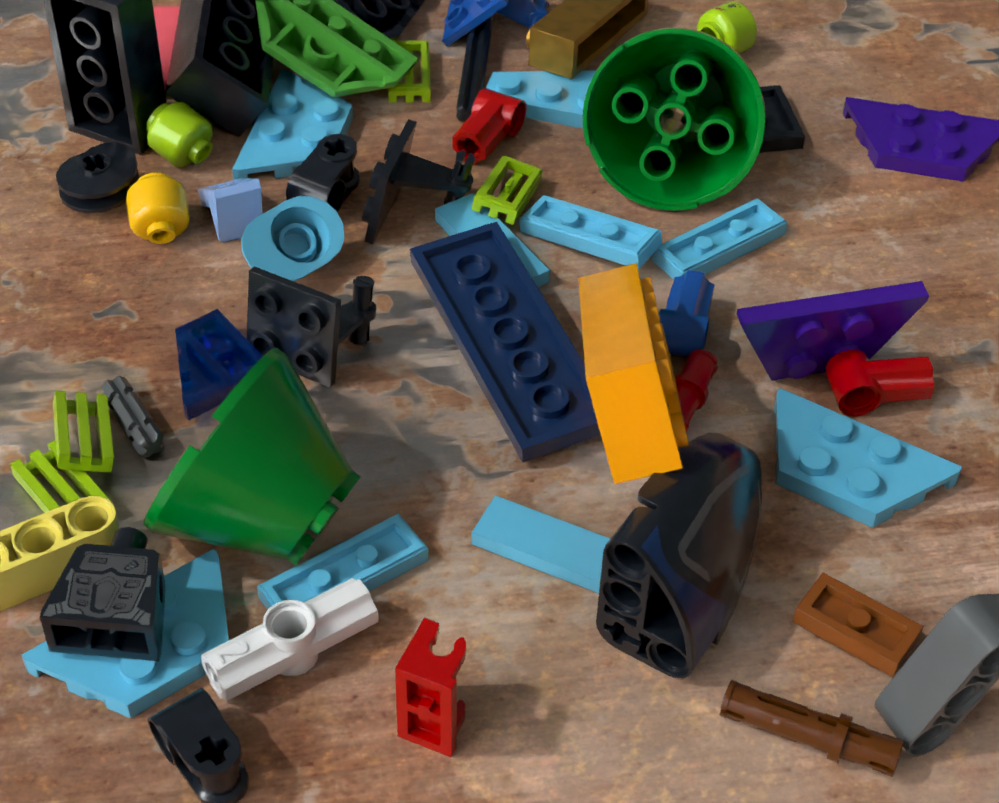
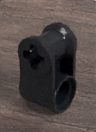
(327, 172)
(202, 748)

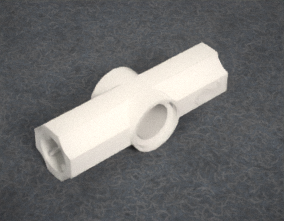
(289, 638)

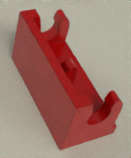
(428, 692)

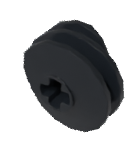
(97, 178)

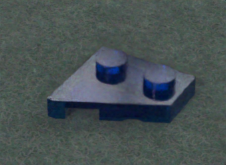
(211, 361)

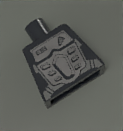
(108, 601)

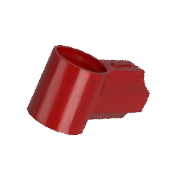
(491, 120)
(865, 384)

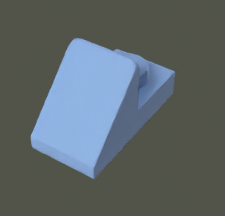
(232, 206)

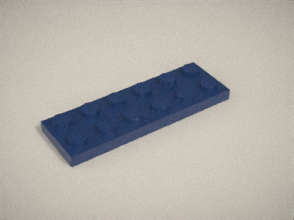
(509, 339)

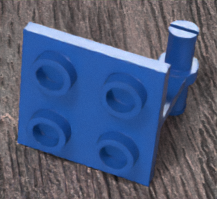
(467, 14)

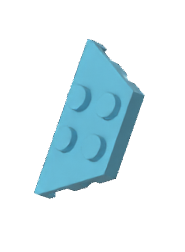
(291, 127)
(850, 463)
(191, 626)

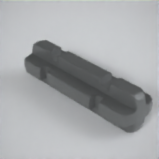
(133, 417)

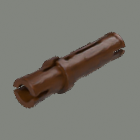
(819, 730)

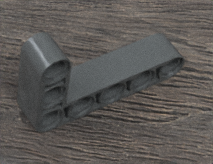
(944, 676)

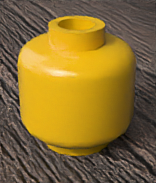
(157, 208)

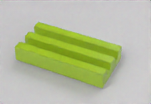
(409, 89)
(500, 204)
(82, 410)
(44, 463)

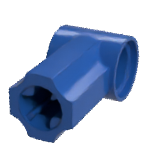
(686, 313)

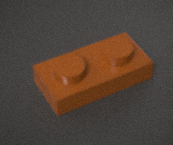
(857, 624)

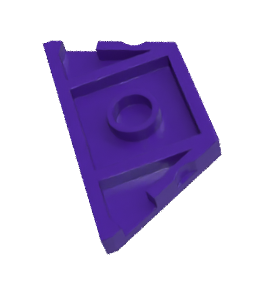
(922, 139)
(806, 333)

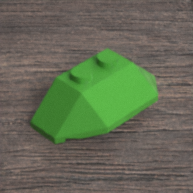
(331, 46)

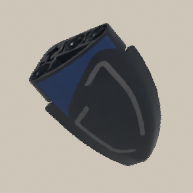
(683, 558)

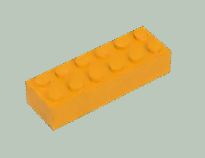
(630, 374)

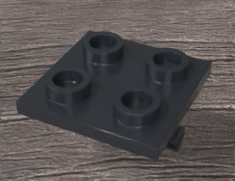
(414, 172)
(306, 321)

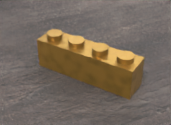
(580, 32)

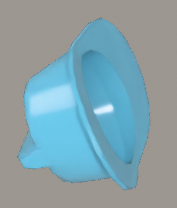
(293, 237)

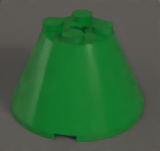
(652, 149)
(260, 472)

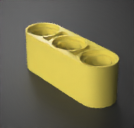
(41, 547)

